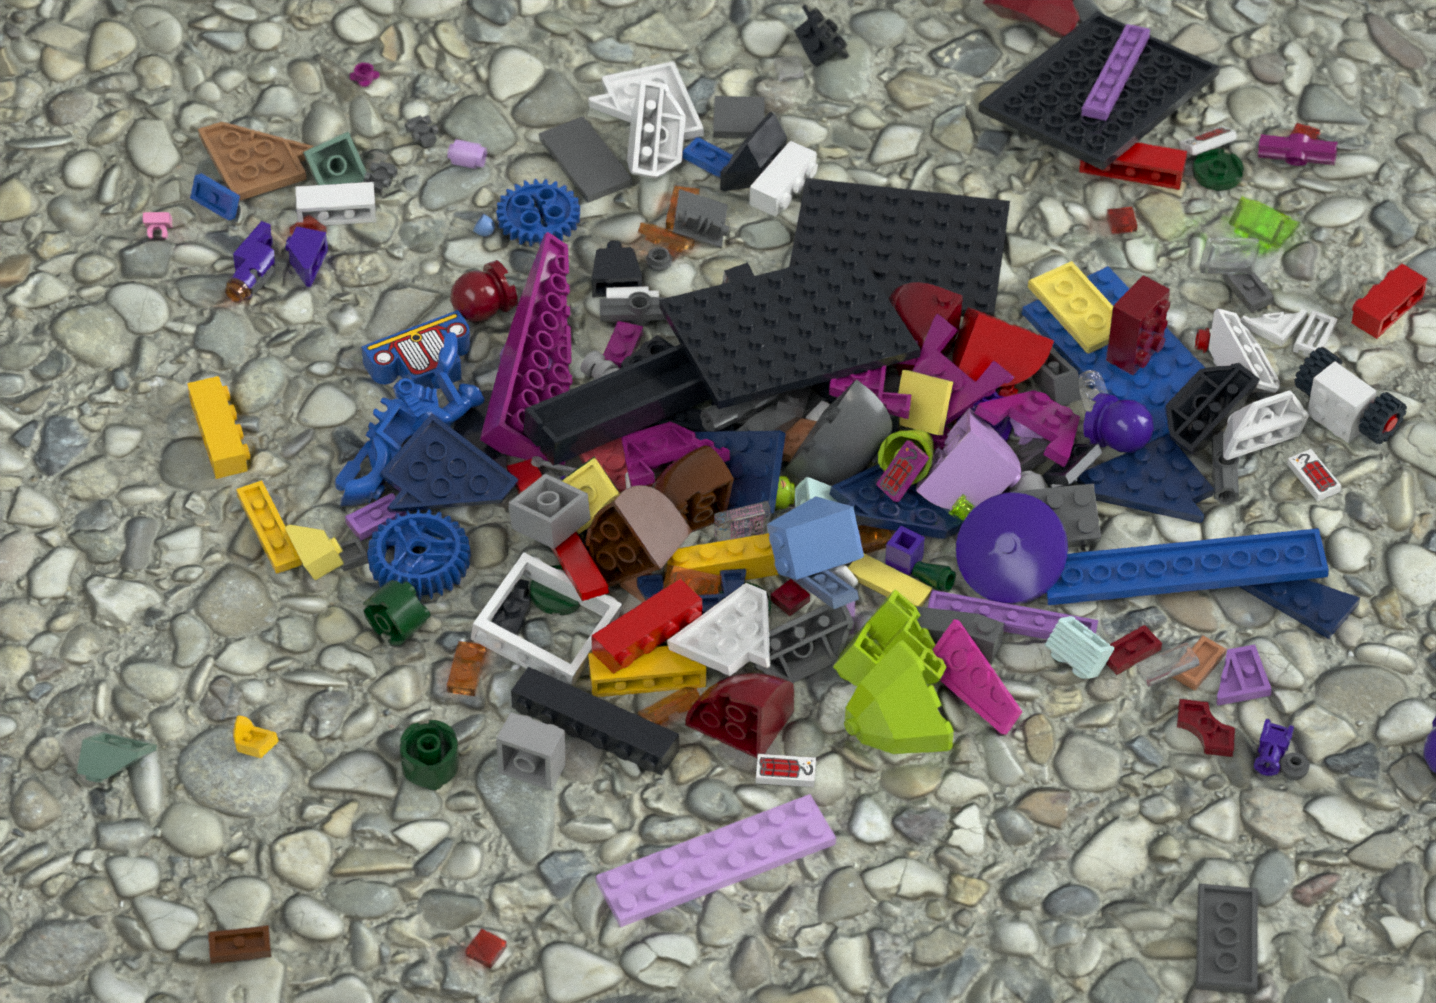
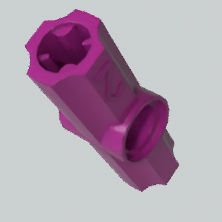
(1297, 149)

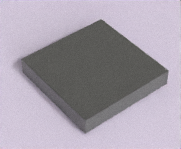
(737, 115)

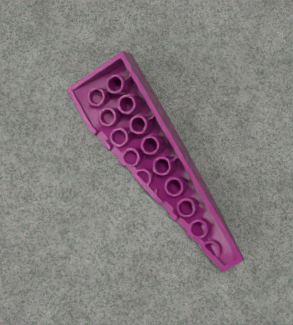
(534, 336)

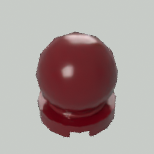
(482, 293)

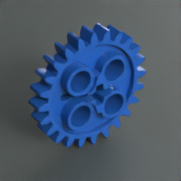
(553, 205)

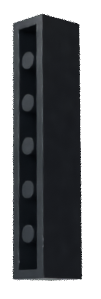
(595, 721)

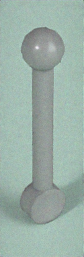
(537, 462)

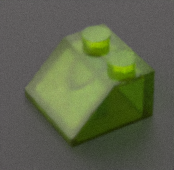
(1262, 222)

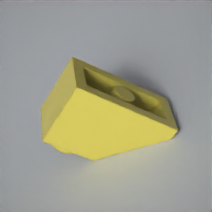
(315, 550)

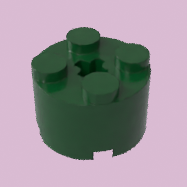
(395, 611)
(429, 754)

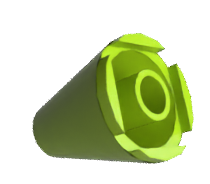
(895, 441)

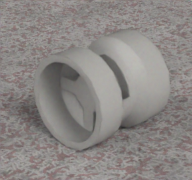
(595, 365)

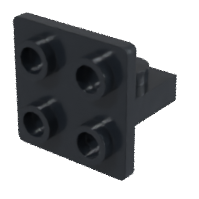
(820, 37)

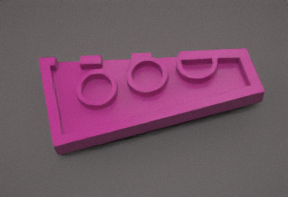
(974, 679)

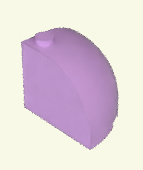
(971, 464)

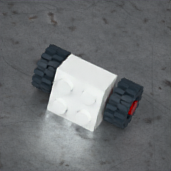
(1345, 401)

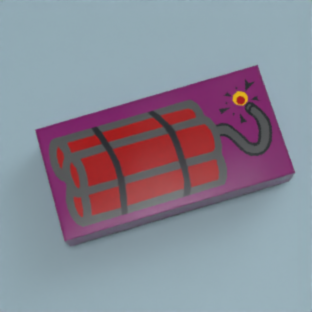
(902, 471)

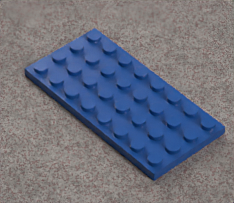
(1150, 385)

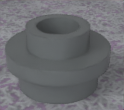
(659, 259)
(1291, 771)

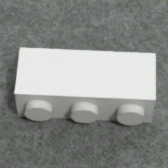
(783, 178)
(337, 203)

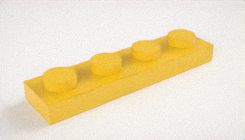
(268, 526)

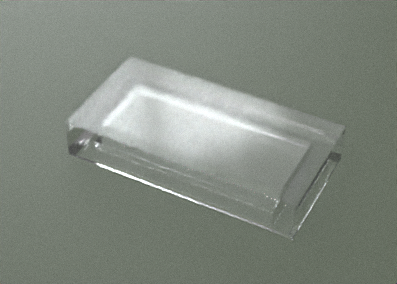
(1167, 664)

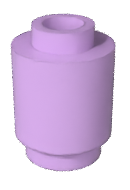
(467, 154)

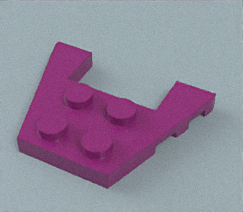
(964, 389)
(895, 403)
(1040, 415)
(660, 445)

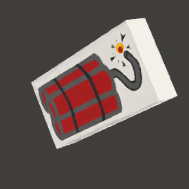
(1208, 140)
(1314, 475)
(785, 770)

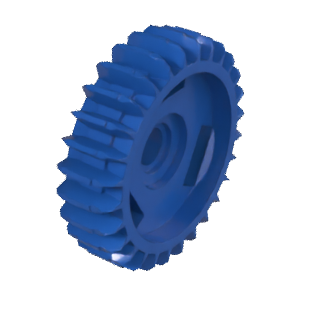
(427, 572)

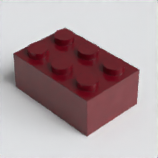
(1138, 325)

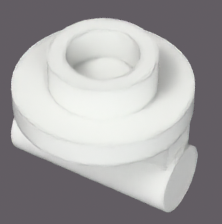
(844, 574)

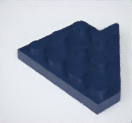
(752, 463)
(444, 471)
(1151, 480)
(878, 510)

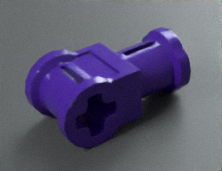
(1273, 746)

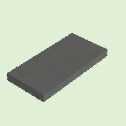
(585, 159)
(1227, 939)

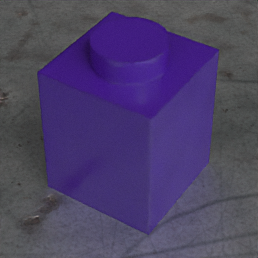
(904, 550)

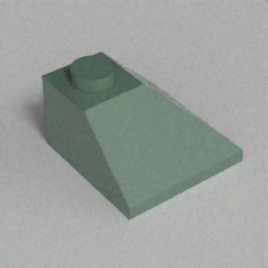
(335, 161)
(109, 754)

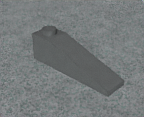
(1058, 379)
(774, 420)
(983, 630)

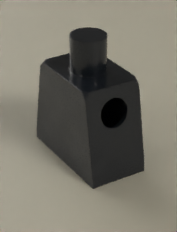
(615, 268)

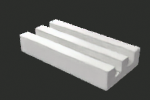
(1308, 348)

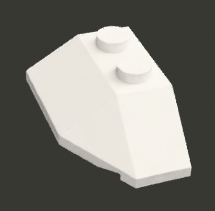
(655, 131)
(1235, 344)
(1263, 424)

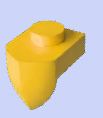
(252, 739)

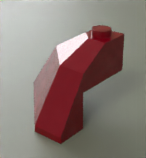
(1053, 16)

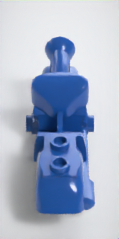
(401, 422)

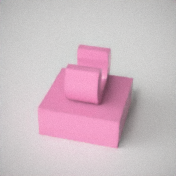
(155, 221)

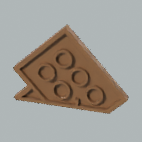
(253, 160)

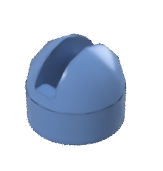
(484, 226)

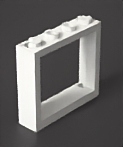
(524, 652)

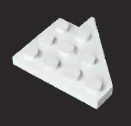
(623, 87)
(729, 633)

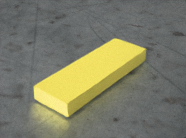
(886, 579)

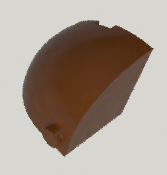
(697, 486)
(635, 534)

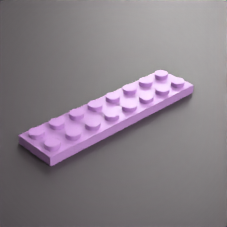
(715, 860)

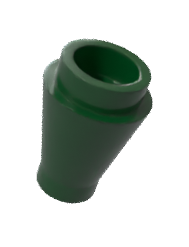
(936, 576)

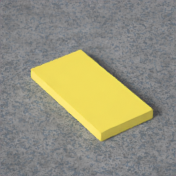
(1075, 305)

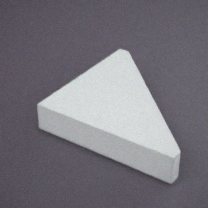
(1275, 326)

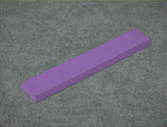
(1115, 72)
(1015, 618)

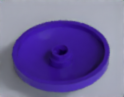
(1011, 548)

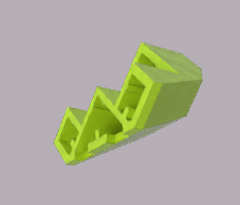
(888, 625)
(897, 708)

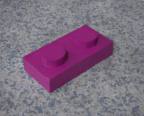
(623, 342)

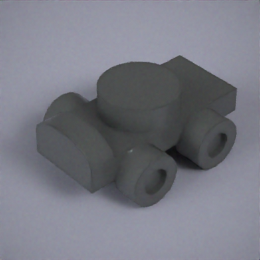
(421, 130)
(381, 175)

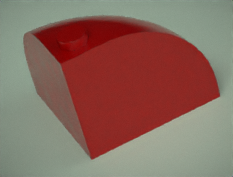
(991, 339)

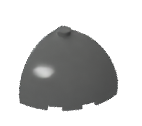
(843, 437)

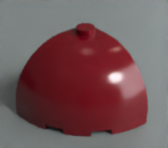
(917, 307)
(744, 711)

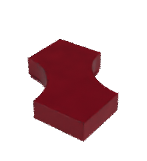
(1213, 735)

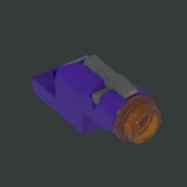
(253, 264)

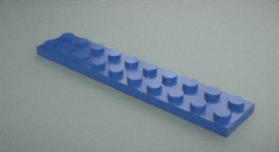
(1190, 566)

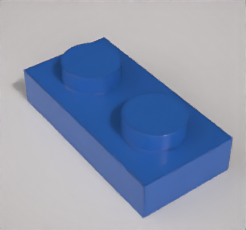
(706, 156)
(215, 196)

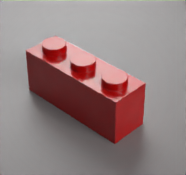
(1388, 300)

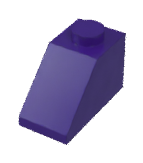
(306, 252)

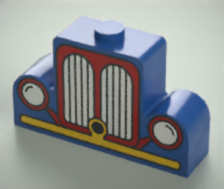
(415, 352)

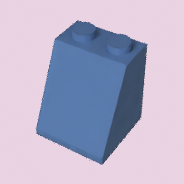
(814, 538)

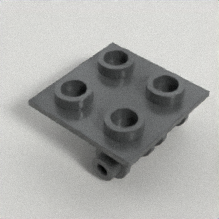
(700, 218)

